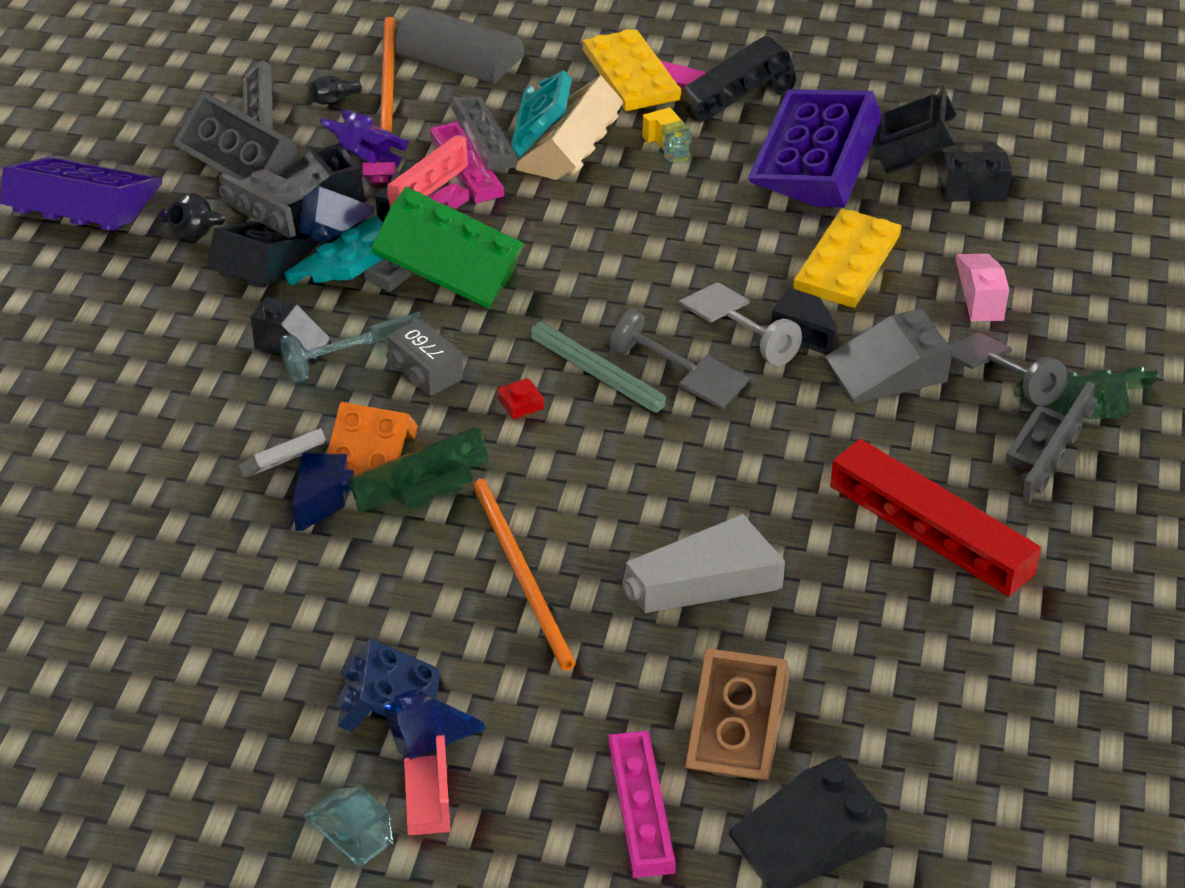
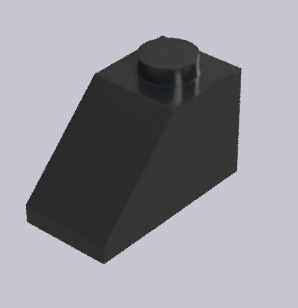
(281, 318)
(813, 318)

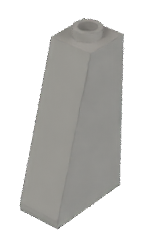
(705, 568)

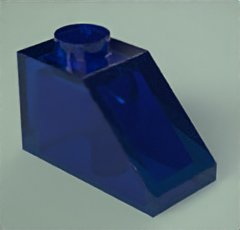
(320, 488)
(419, 718)

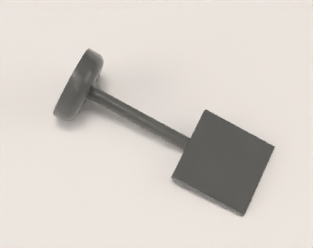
(707, 379)
(1042, 380)

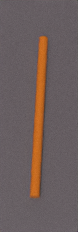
(387, 74)
(524, 575)

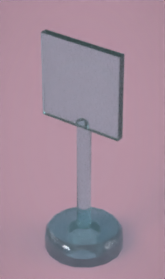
(296, 357)

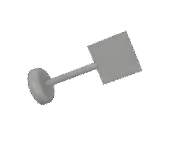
(778, 341)

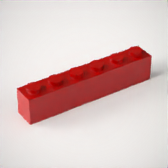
(935, 517)

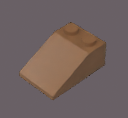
(738, 714)

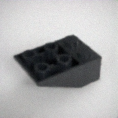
(327, 168)

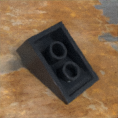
(973, 172)
(256, 252)
(811, 826)

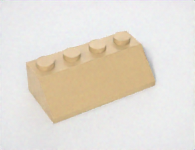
(573, 135)

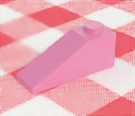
(983, 286)

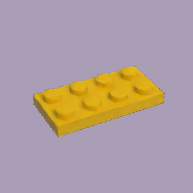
(631, 69)
(847, 257)

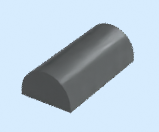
(457, 44)
(233, 140)

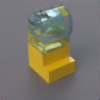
(669, 133)

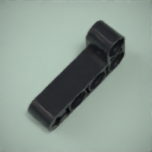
(739, 75)

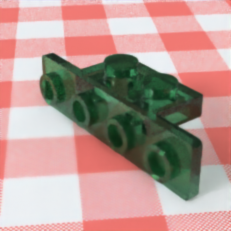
(1109, 391)
(422, 473)

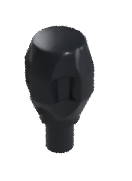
(332, 89)

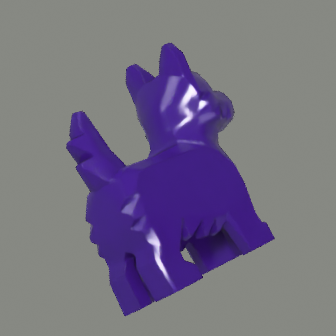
(364, 138)

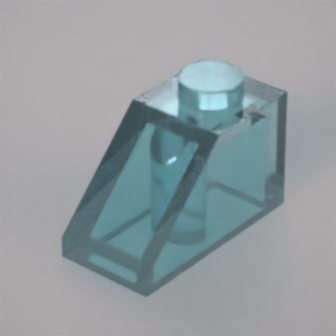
(353, 823)

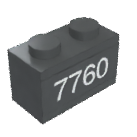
(424, 357)

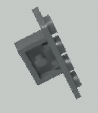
(263, 198)
(1044, 440)

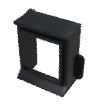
(914, 131)

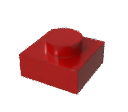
(520, 398)

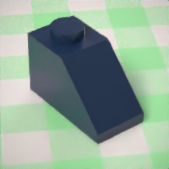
(330, 213)

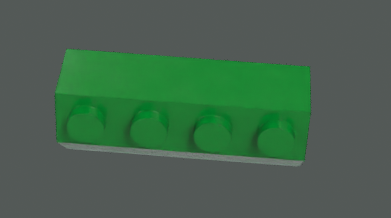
(447, 247)

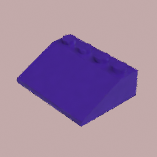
(817, 145)
(77, 191)

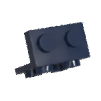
(377, 677)

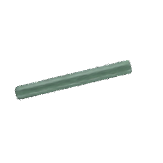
(599, 367)

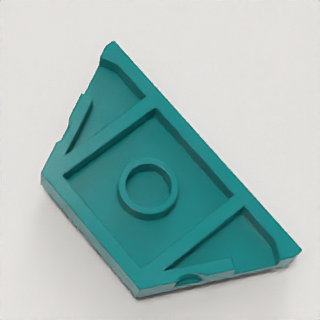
(540, 110)
(341, 258)

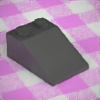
(892, 358)

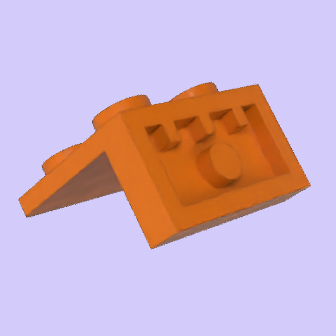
(369, 435)

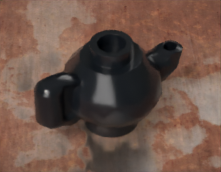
(191, 217)

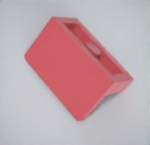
(427, 792)

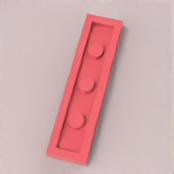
(432, 170)

